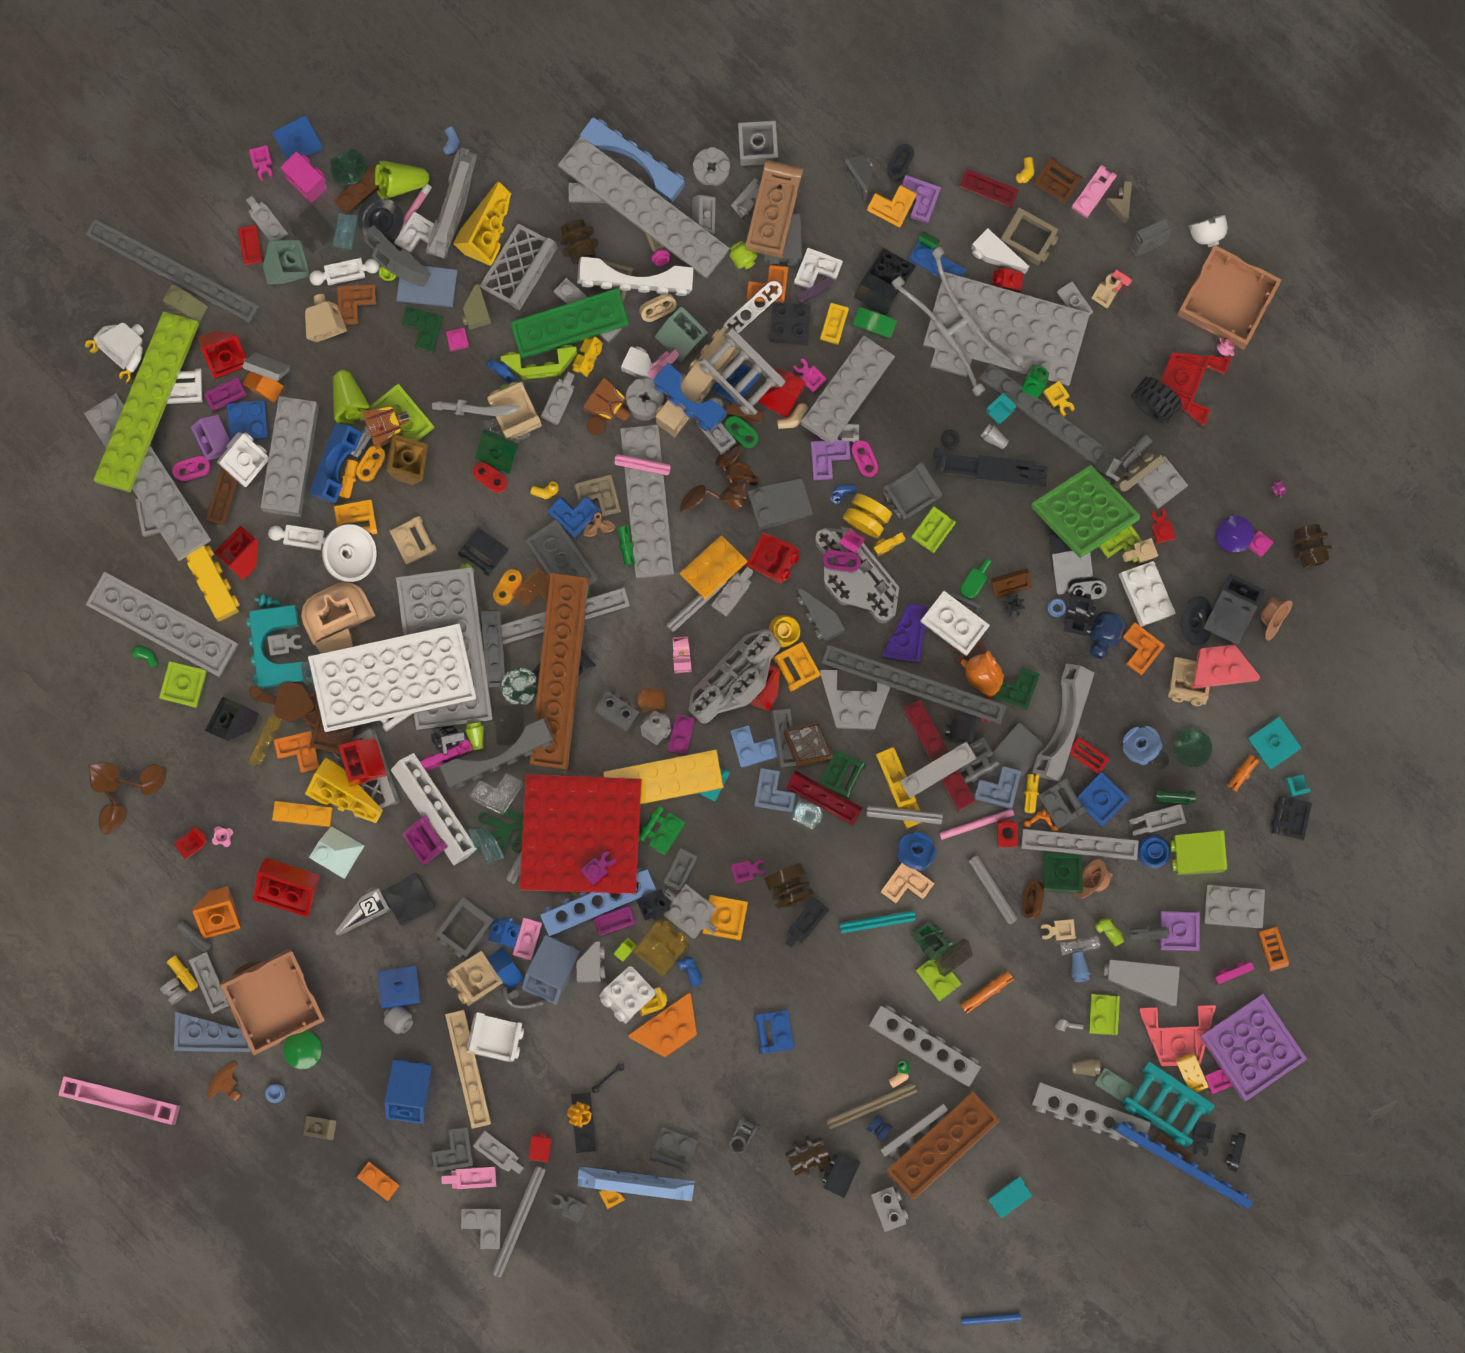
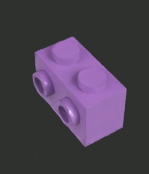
(211, 436)

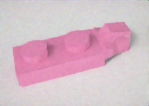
(471, 1178)

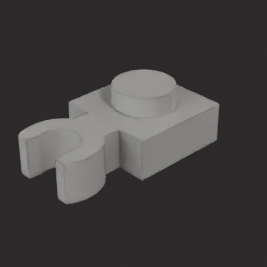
(280, 644)

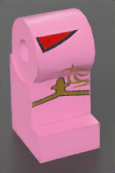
(681, 655)

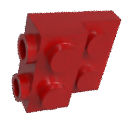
(773, 558)

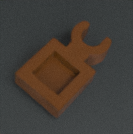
(978, 649)

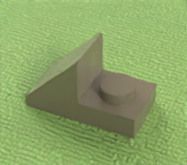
(1121, 206)
(319, 1128)

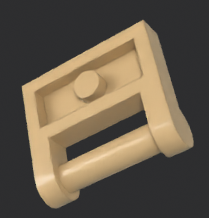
(407, 544)

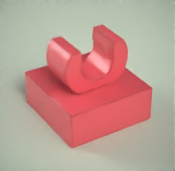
(1125, 279)

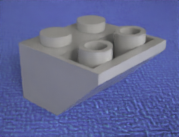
(589, 965)

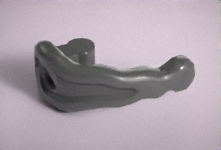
(514, 994)

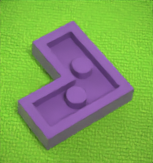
(925, 198)
(824, 454)

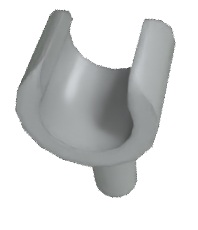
(1062, 1024)

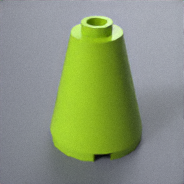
(398, 178)
(348, 399)

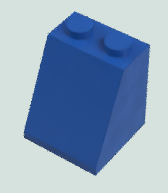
(408, 1091)

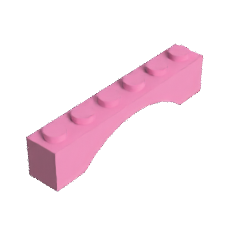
(119, 1100)

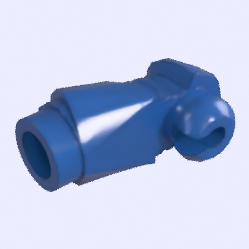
(692, 972)

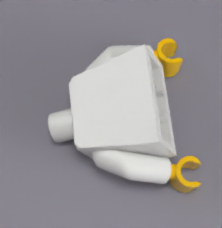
(121, 345)

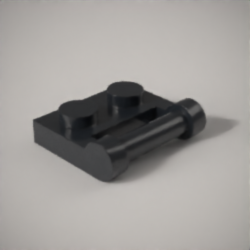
(488, 547)

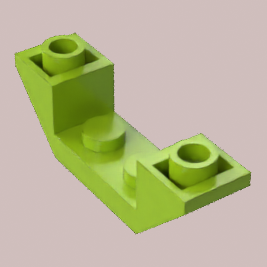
(532, 371)

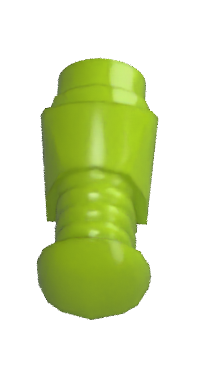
(1110, 930)

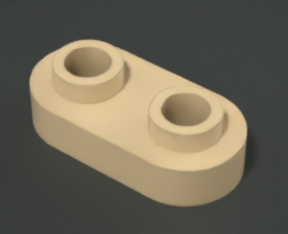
(657, 307)

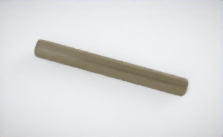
(871, 1106)

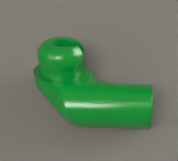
(146, 653)

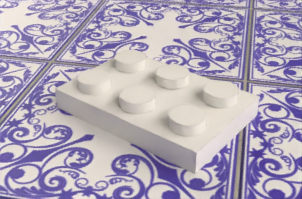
(1147, 594)
(955, 623)

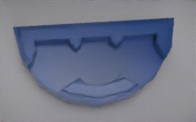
(502, 370)

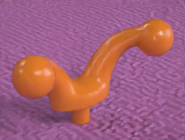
(1043, 815)

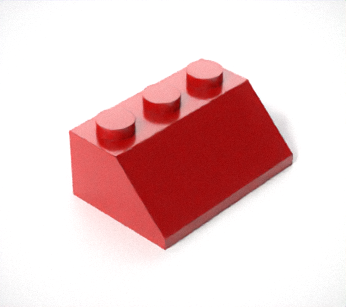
(286, 887)

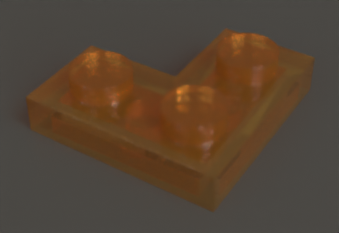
(533, 586)

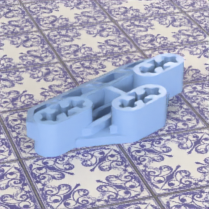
(635, 1183)

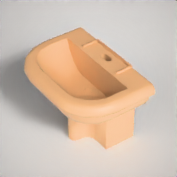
(335, 610)

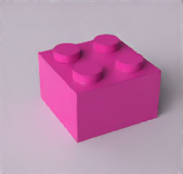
(304, 177)

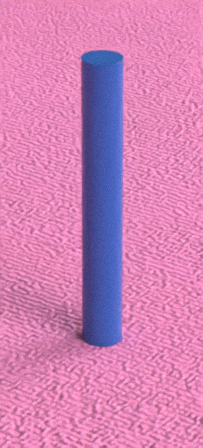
(990, 1319)

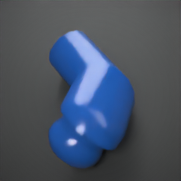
(840, 491)

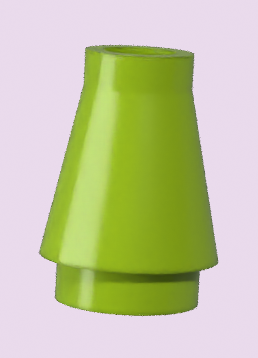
(475, 733)

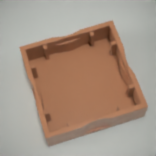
(1229, 297)
(271, 1001)

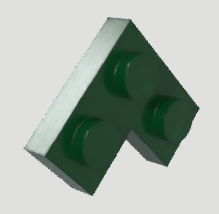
(427, 324)
(1021, 693)

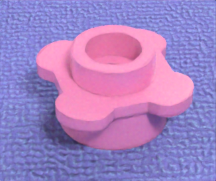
(1226, 347)
(227, 835)

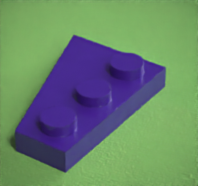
(908, 636)

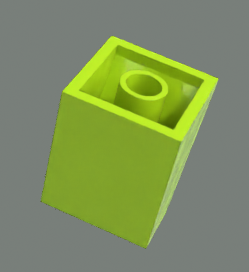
(1199, 853)

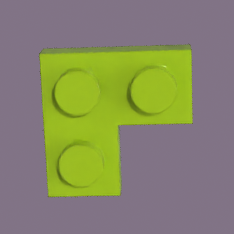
(1122, 540)

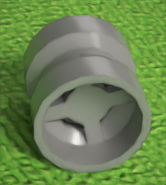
(173, 991)

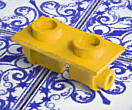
(591, 348)

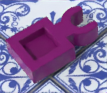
(595, 869)
(744, 871)

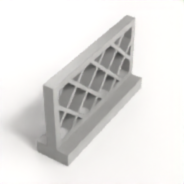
(533, 271)
(386, 783)

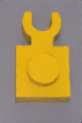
(1058, 395)
(885, 545)

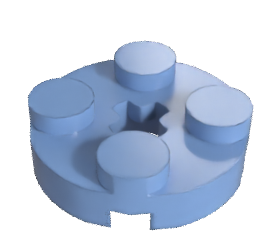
(1146, 753)

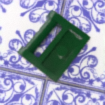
(836, 770)
(1174, 798)

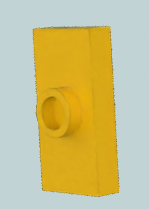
(1192, 1072)

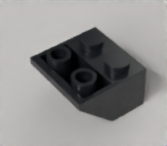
(840, 1175)

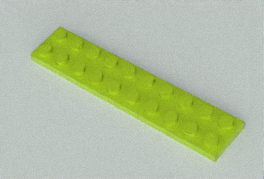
(146, 402)

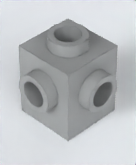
(656, 727)

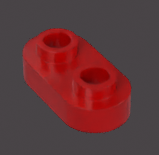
(489, 477)

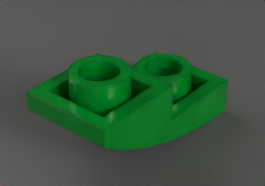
(875, 322)

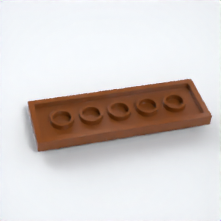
(943, 1146)

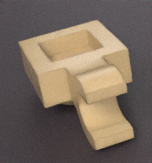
(1143, 551)

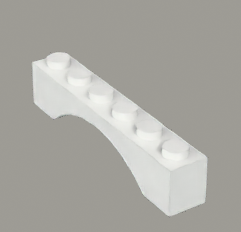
(595, 272)

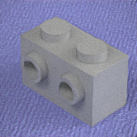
(889, 1209)

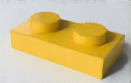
(834, 323)

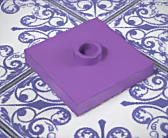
(1183, 930)

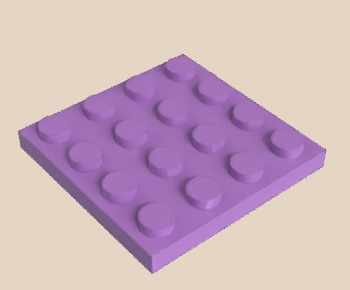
(1253, 1047)

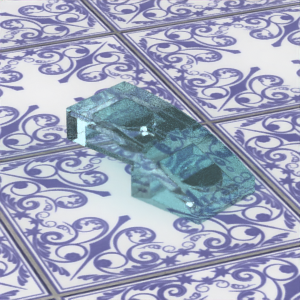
(490, 848)

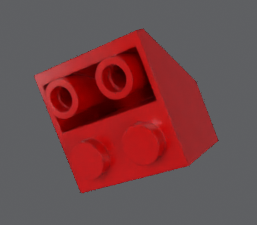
(362, 761)

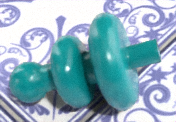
(262, 600)

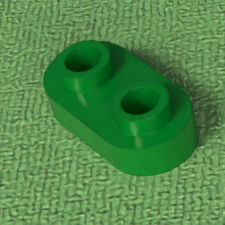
(741, 432)

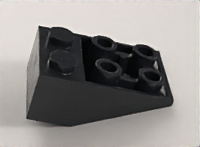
(877, 287)
(1233, 609)

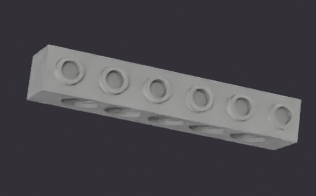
(879, 1024)
(1044, 1092)

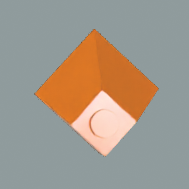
(216, 913)

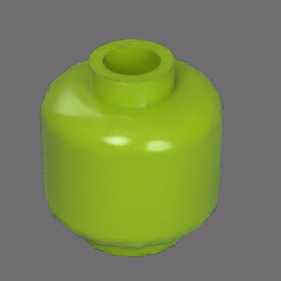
(742, 257)

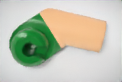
(902, 1074)

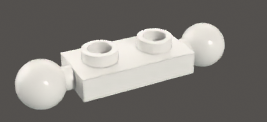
(344, 271)
(298, 536)

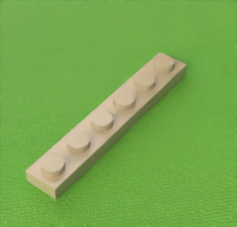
(468, 1070)

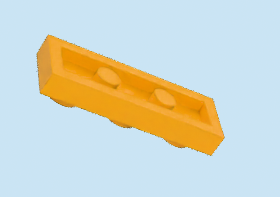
(302, 814)

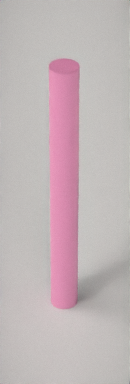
(976, 824)

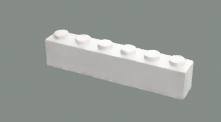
(431, 803)

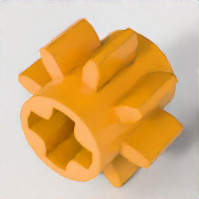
(579, 1114)

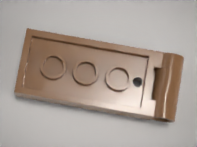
(774, 209)

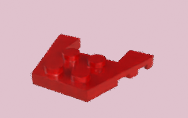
(1184, 376)

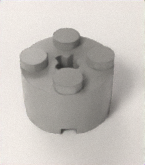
(634, 395)

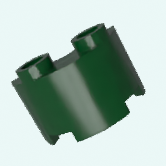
(931, 941)

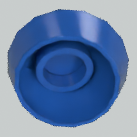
(1153, 851)

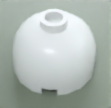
(1209, 230)

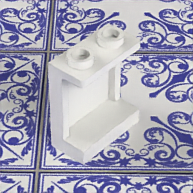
(494, 1038)

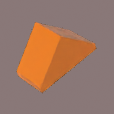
(263, 386)

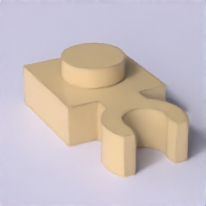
(1105, 292)
(1062, 930)

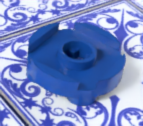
(911, 859)

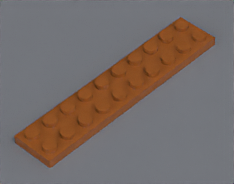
(560, 665)

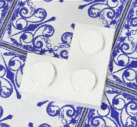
(413, 231)
(814, 263)

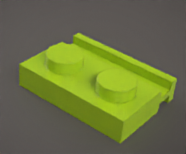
(933, 530)
(938, 985)
(1104, 1014)

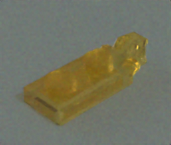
(264, 740)

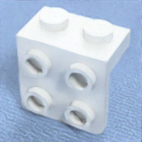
(627, 994)

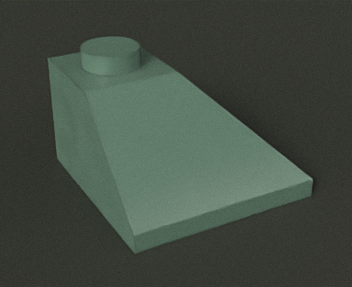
(285, 262)

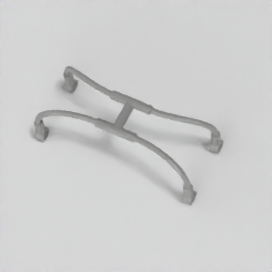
(966, 319)

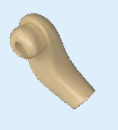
(795, 418)

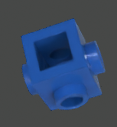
(504, 932)

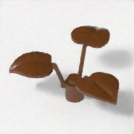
(733, 495)
(105, 779)

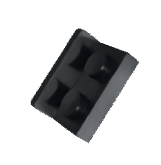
(446, 735)

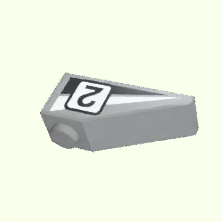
(367, 908)

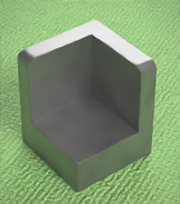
(1108, 465)

